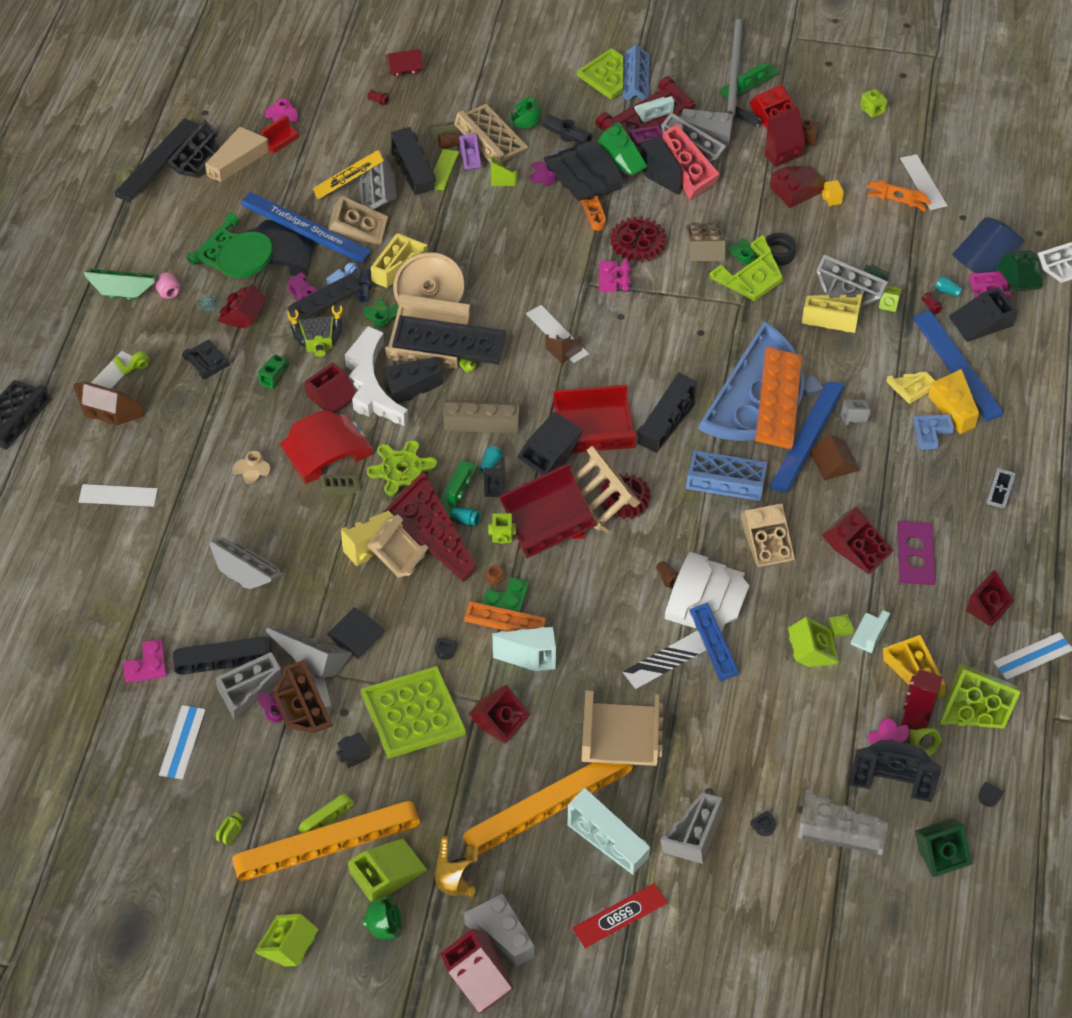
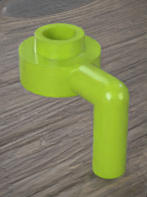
(138, 361)

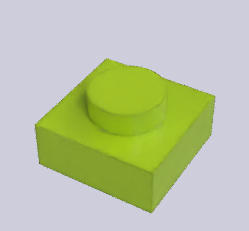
(840, 626)

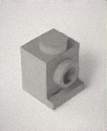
(855, 411)

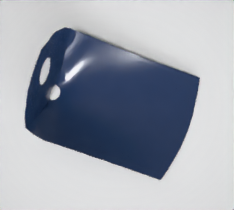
(987, 245)

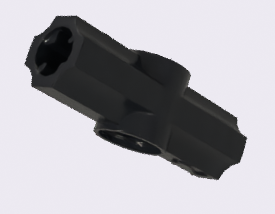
(566, 129)

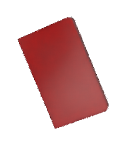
(279, 134)

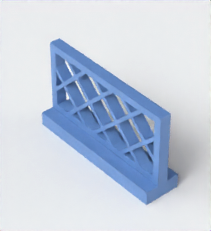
(725, 483)

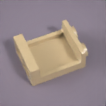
(397, 547)

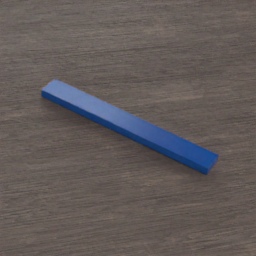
(955, 361)
(807, 437)

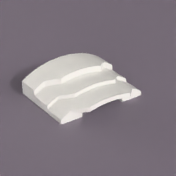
(706, 582)

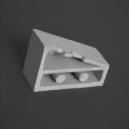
(696, 830)
(503, 929)

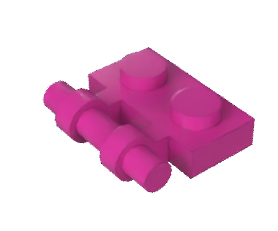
(608, 276)
(988, 281)

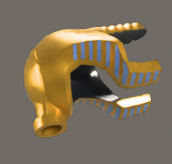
(449, 873)

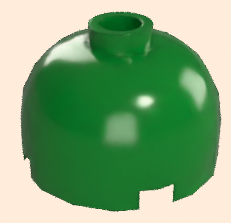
(527, 114)
(383, 918)

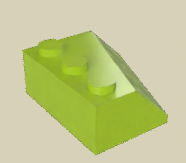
(978, 700)

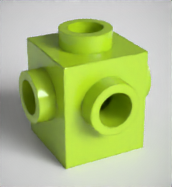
(873, 103)
(501, 528)

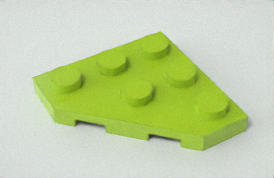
(605, 73)

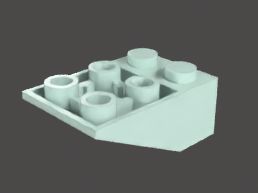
(526, 648)

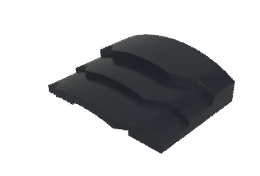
(585, 170)
(288, 247)
(896, 762)

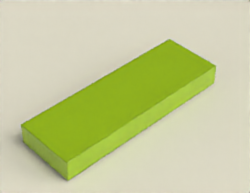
(444, 168)

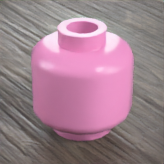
(167, 285)

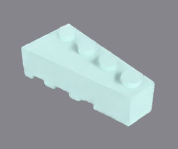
(606, 832)

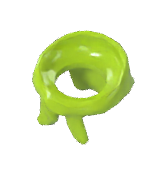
(916, 735)

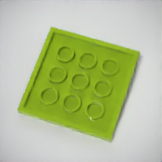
(412, 712)

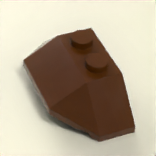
(107, 404)
(300, 700)

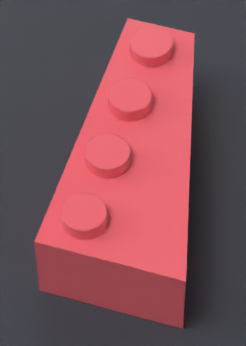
(697, 170)

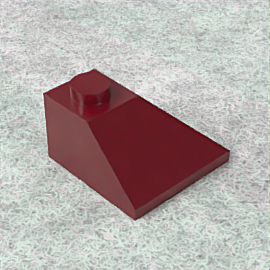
(500, 714)

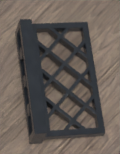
(27, 412)

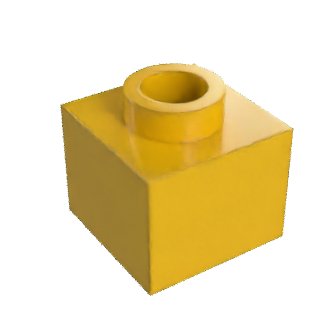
(833, 193)

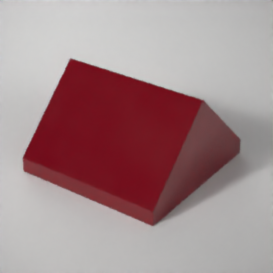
(990, 600)

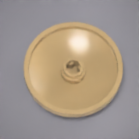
(430, 277)

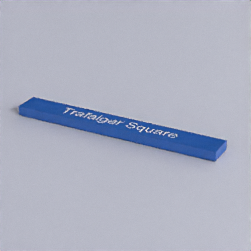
(306, 227)

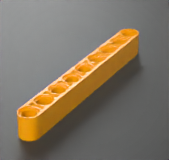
(542, 805)
(325, 840)

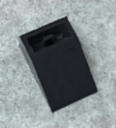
(661, 164)
(984, 315)
(550, 444)

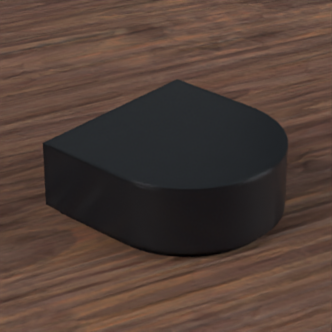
(445, 648)
(990, 795)
(764, 824)

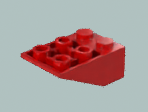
(771, 103)

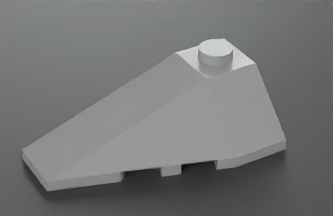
(320, 658)

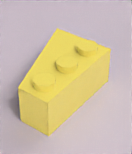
(393, 256)

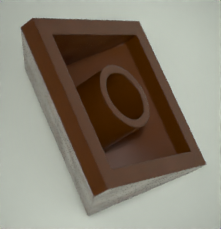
(833, 457)

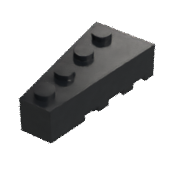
(411, 159)
(668, 413)

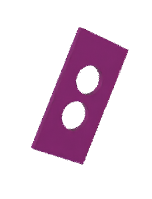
(907, 573)

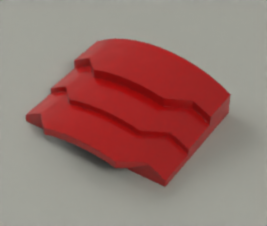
(321, 441)

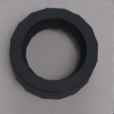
(783, 240)

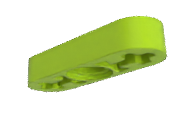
(327, 814)

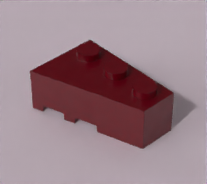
(921, 700)

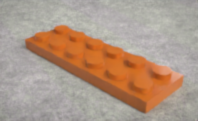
(778, 398)

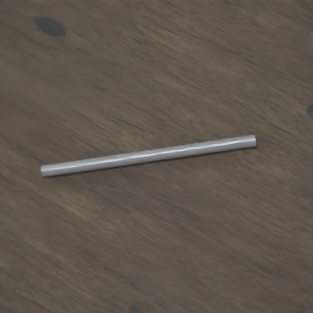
(735, 67)

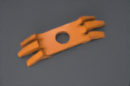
(909, 197)

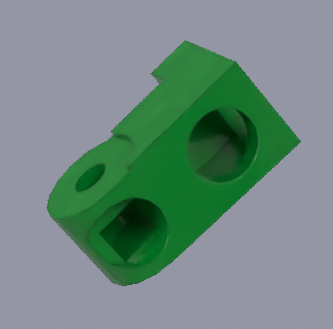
(272, 371)

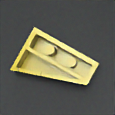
(832, 312)
(357, 538)

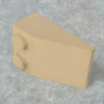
(357, 221)

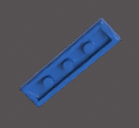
(714, 642)

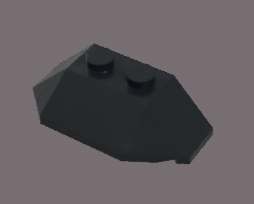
(195, 151)

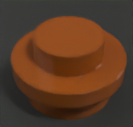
(494, 574)

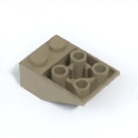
(705, 242)

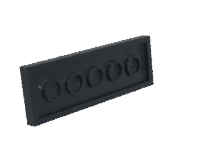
(450, 339)

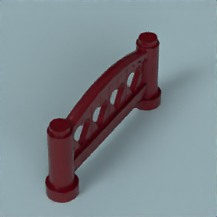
(667, 89)

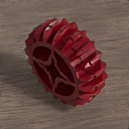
(639, 489)

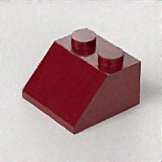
(404, 62)

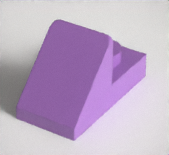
(470, 152)

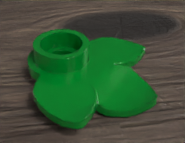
(742, 251)
(380, 313)

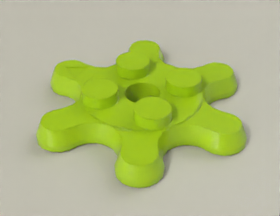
(393, 460)

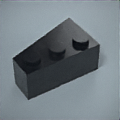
(413, 378)

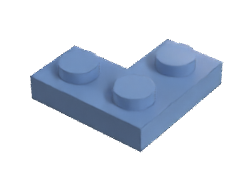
(928, 427)

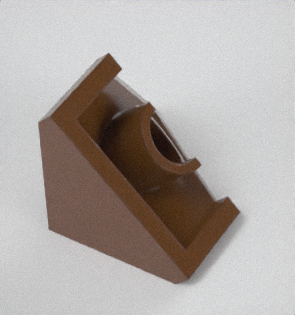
(563, 348)

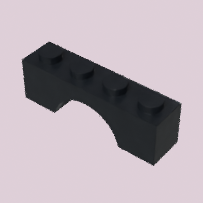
(324, 297)

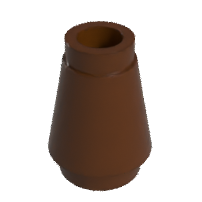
(448, 140)
(667, 574)

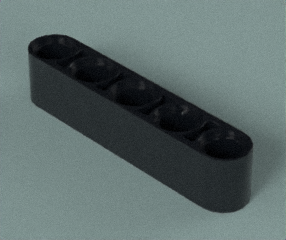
(220, 655)

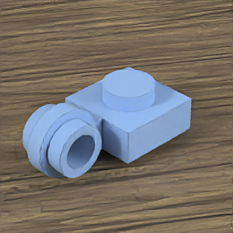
(349, 268)

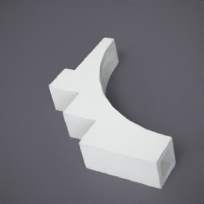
(369, 395)

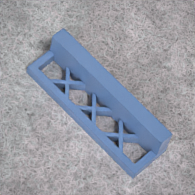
(632, 71)

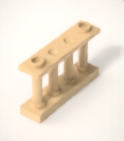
(616, 484)

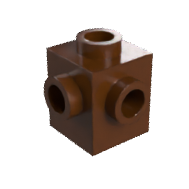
(810, 131)

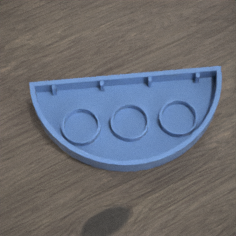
(736, 406)

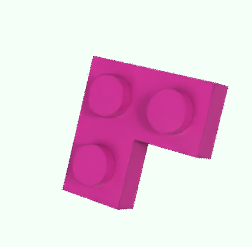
(150, 666)

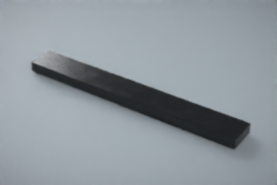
(155, 161)

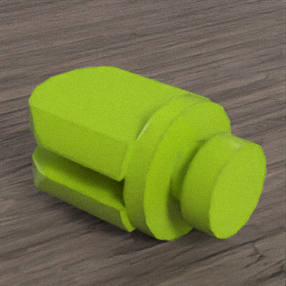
(229, 829)

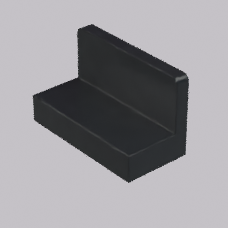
(494, 480)

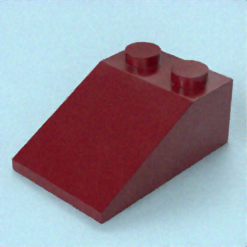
(784, 137)
(796, 184)

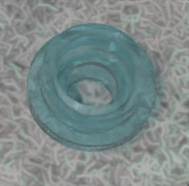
(207, 303)

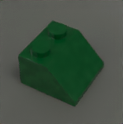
(1021, 270)
(944, 846)

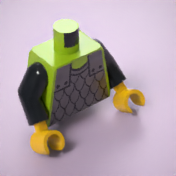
(317, 333)

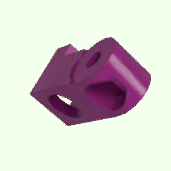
(299, 288)

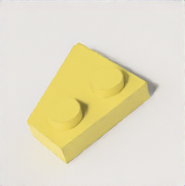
(911, 385)

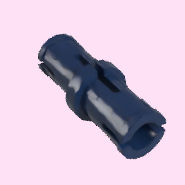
(365, 285)

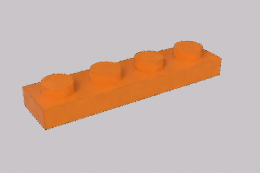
(501, 618)

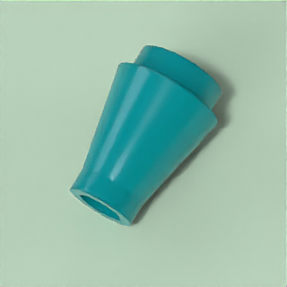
(948, 286)
(491, 457)
(467, 516)

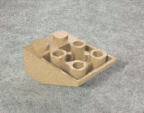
(768, 535)

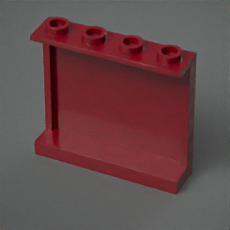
(547, 510)

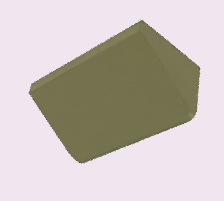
(449, 127)

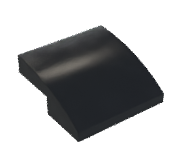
(356, 632)

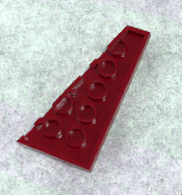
(431, 526)

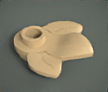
(251, 467)

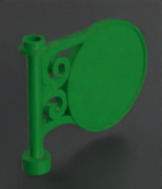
(237, 255)

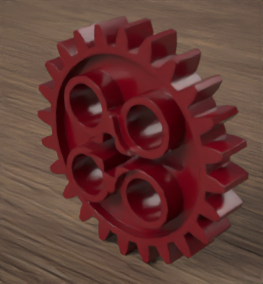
(648, 244)

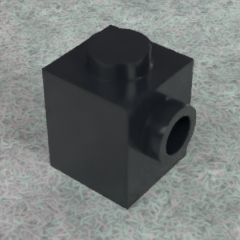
(352, 750)

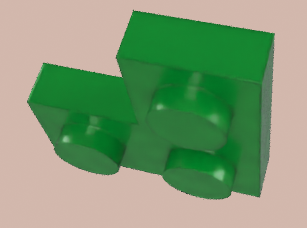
(513, 597)

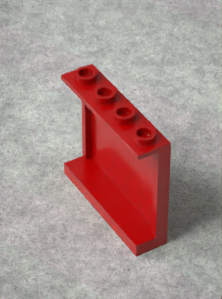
(601, 414)

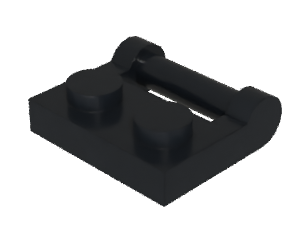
(209, 355)

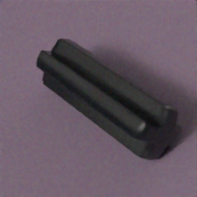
(747, 117)

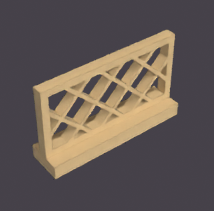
(484, 140)

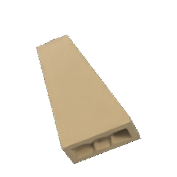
(236, 154)

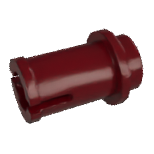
(381, 98)
(934, 306)

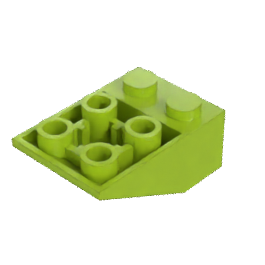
(385, 868)

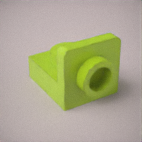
(890, 298)

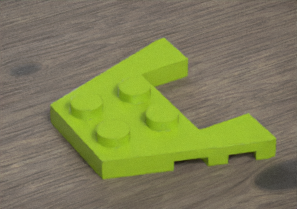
(756, 277)

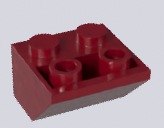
(242, 307)
(330, 388)

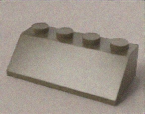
(481, 416)

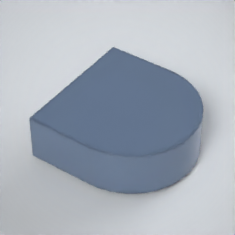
(812, 386)

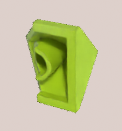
(501, 175)

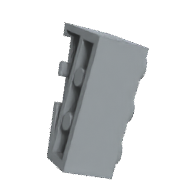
(714, 124)
(243, 684)

